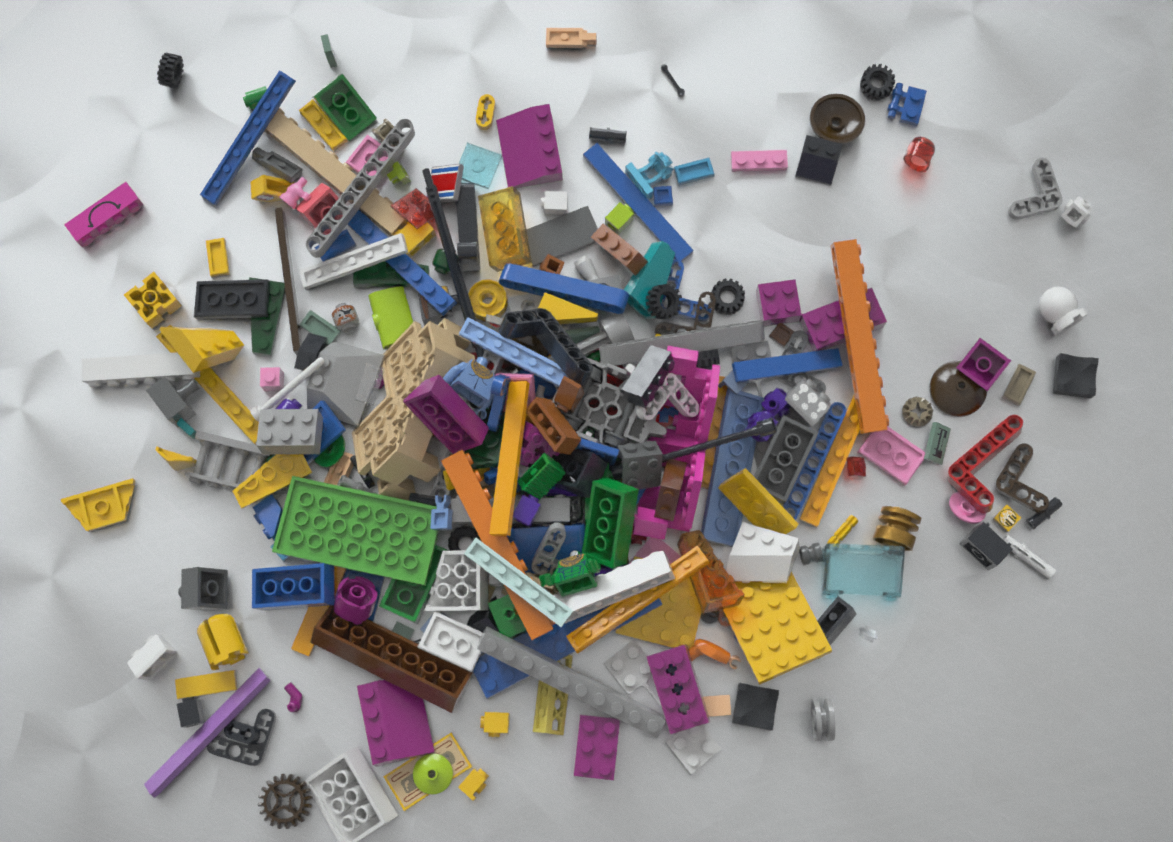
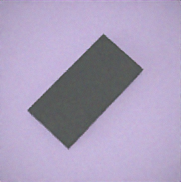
(561, 235)

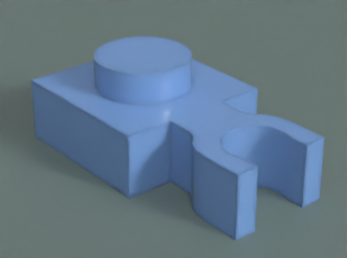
(442, 516)

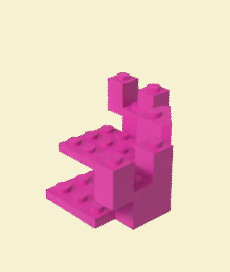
(688, 432)

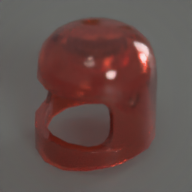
(922, 148)

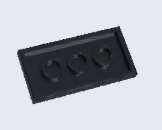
(232, 299)

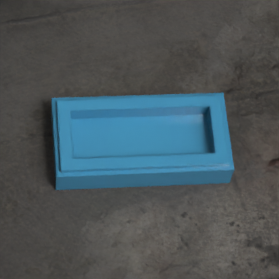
(694, 171)

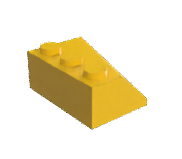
(203, 346)

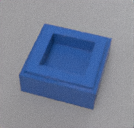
(662, 196)

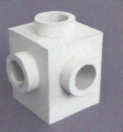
(1077, 211)

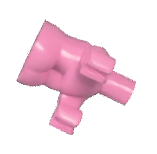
(294, 192)

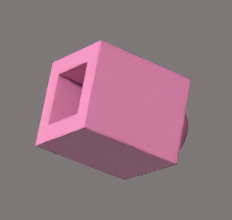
(271, 379)

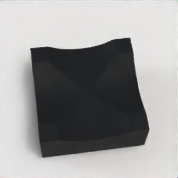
(1075, 376)
(755, 706)

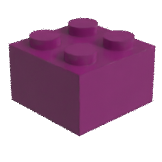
(778, 302)

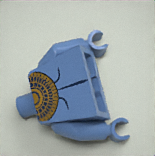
(473, 383)

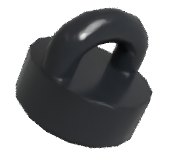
(710, 617)

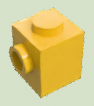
(495, 723)

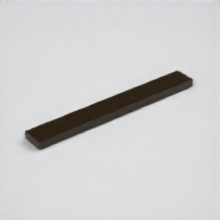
(288, 279)

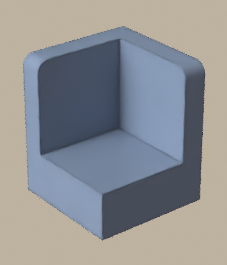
(730, 382)

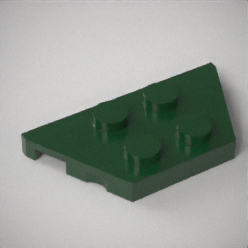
(488, 453)

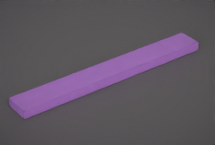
(206, 733)

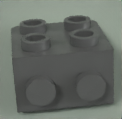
(641, 464)

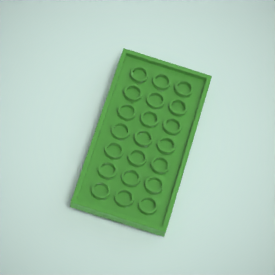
(357, 530)

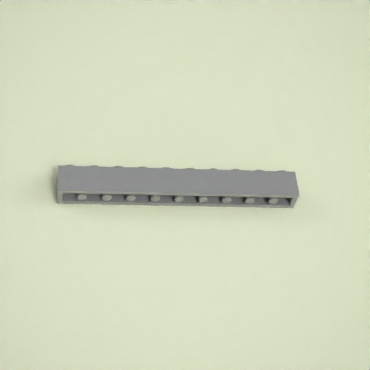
(571, 682)

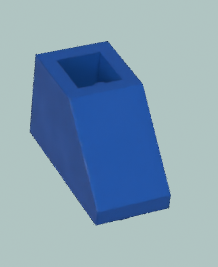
(269, 514)

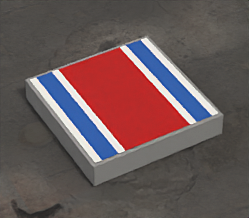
(448, 181)

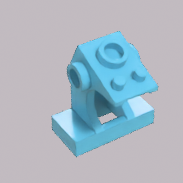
(662, 166)

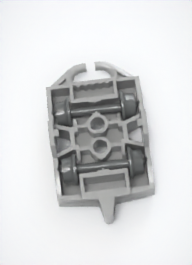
(618, 428)

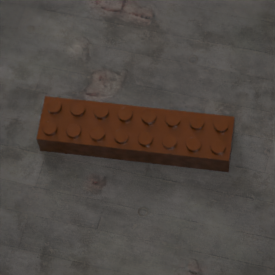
(392, 659)

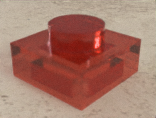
(856, 467)

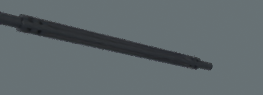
(450, 252)

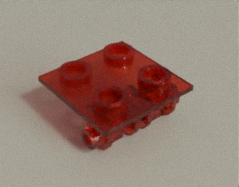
(415, 208)

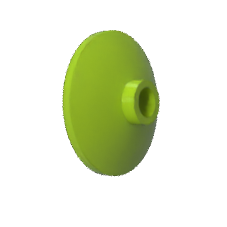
(443, 776)

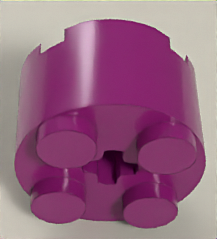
(355, 599)

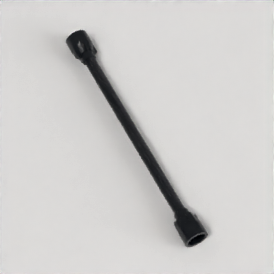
(763, 428)

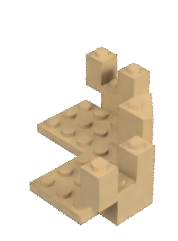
(392, 436)

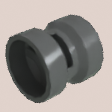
(812, 553)

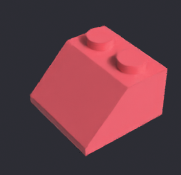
(318, 206)

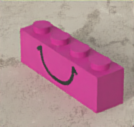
(103, 214)

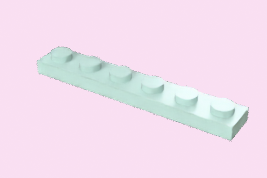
(518, 582)

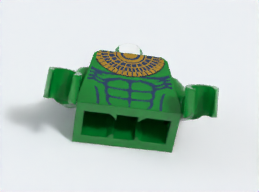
(573, 574)

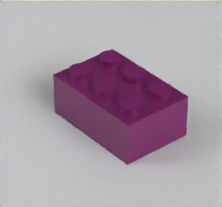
(596, 747)

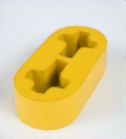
(481, 112)

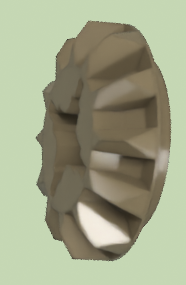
(911, 417)

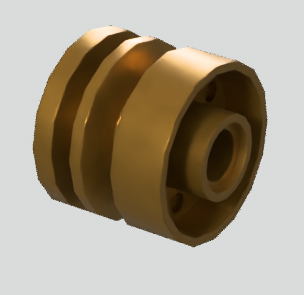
(898, 525)

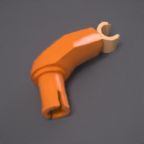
(713, 651)

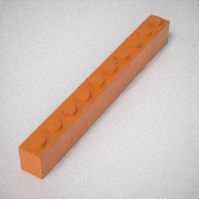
(858, 336)
(480, 512)

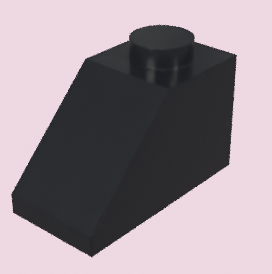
(309, 351)

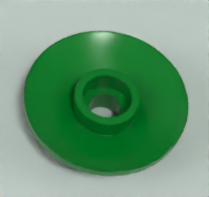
(332, 454)

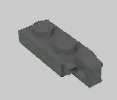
(277, 164)

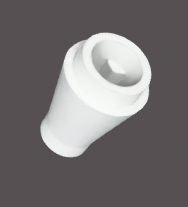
(586, 268)

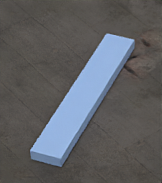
(512, 351)

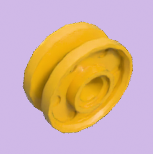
(488, 289)

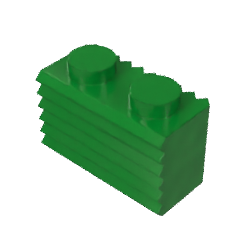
(541, 476)

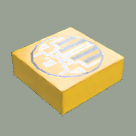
(1006, 518)

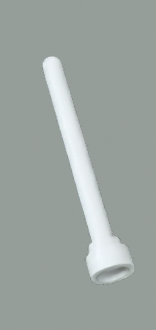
(288, 388)

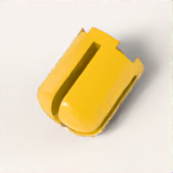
(221, 641)

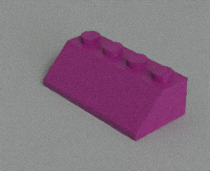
(446, 415)

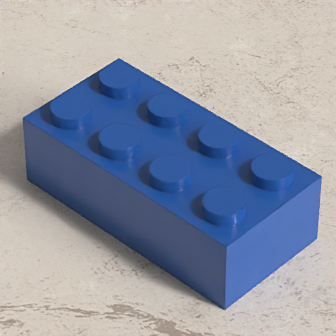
(293, 587)

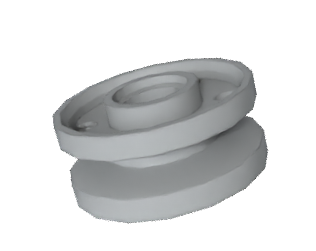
(823, 719)

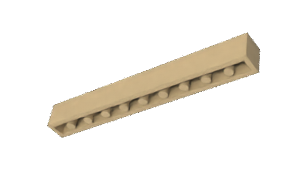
(331, 170)

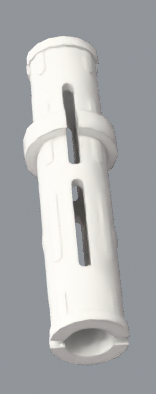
(1047, 570)

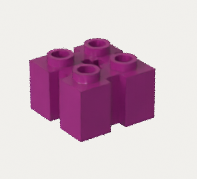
(534, 439)

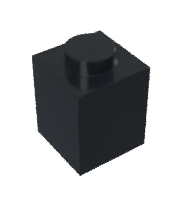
(190, 712)

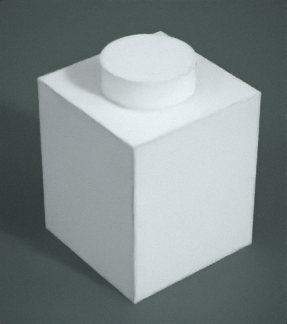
(555, 203)

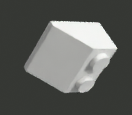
(151, 657)

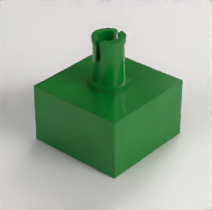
(507, 617)

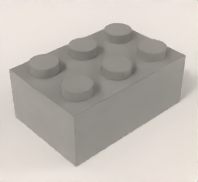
(289, 431)

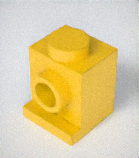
(474, 783)

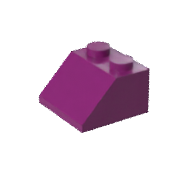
(983, 364)

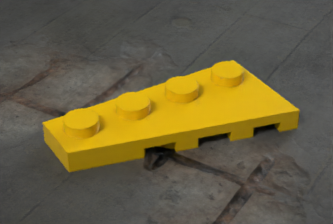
(271, 478)

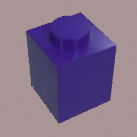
(527, 510)

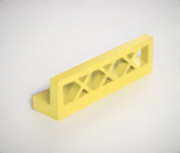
(545, 706)

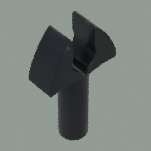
(367, 479)

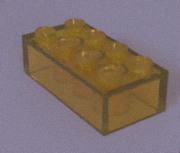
(504, 228)

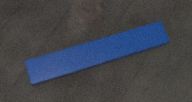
(787, 365)

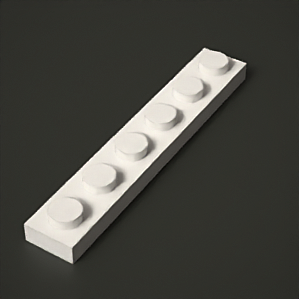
(353, 261)

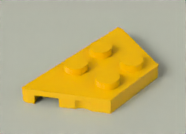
(102, 505)

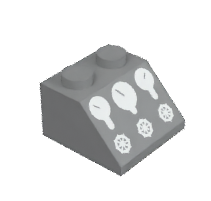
(808, 400)

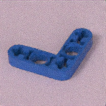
(691, 303)
(499, 389)

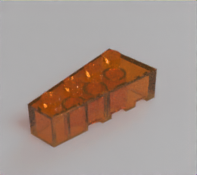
(712, 583)

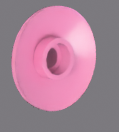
(964, 510)

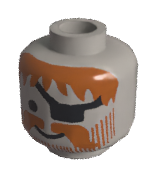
(345, 317)

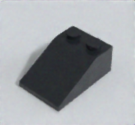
(580, 471)

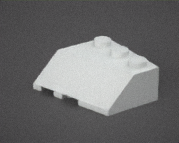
(762, 555)
(458, 584)

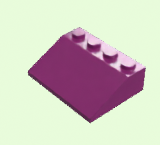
(529, 147)
(394, 723)

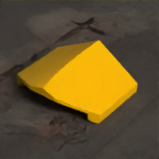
(176, 460)

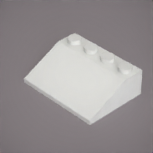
(350, 797)

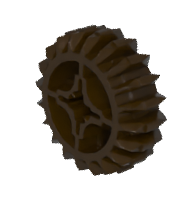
(279, 794)

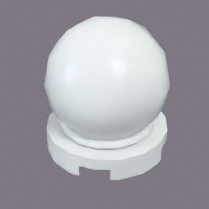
(1060, 307)

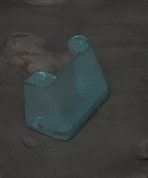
(862, 570)

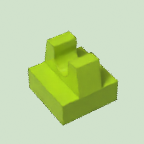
(398, 174)

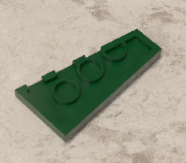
(381, 276)
(265, 328)

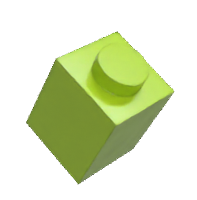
(619, 218)

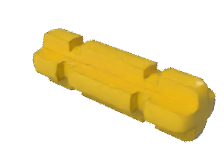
(843, 531)

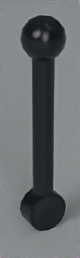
(681, 92)

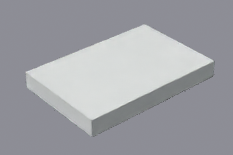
(451, 641)

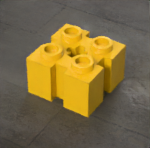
(142, 298)

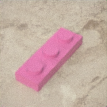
(759, 160)

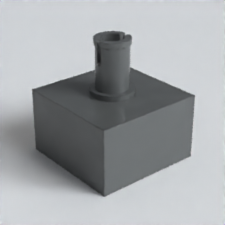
(173, 400)
(204, 589)

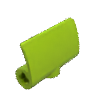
(390, 314)

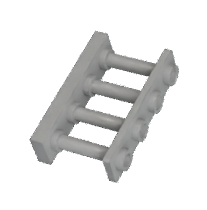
(225, 445)

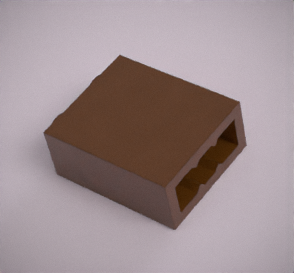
(670, 490)

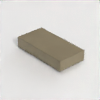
(1019, 384)

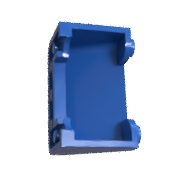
(528, 540)

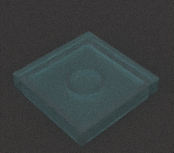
(479, 165)

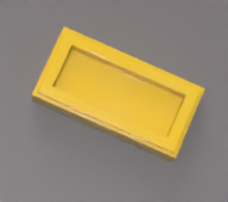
(217, 257)

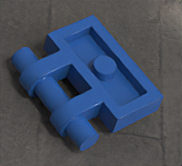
(912, 106)

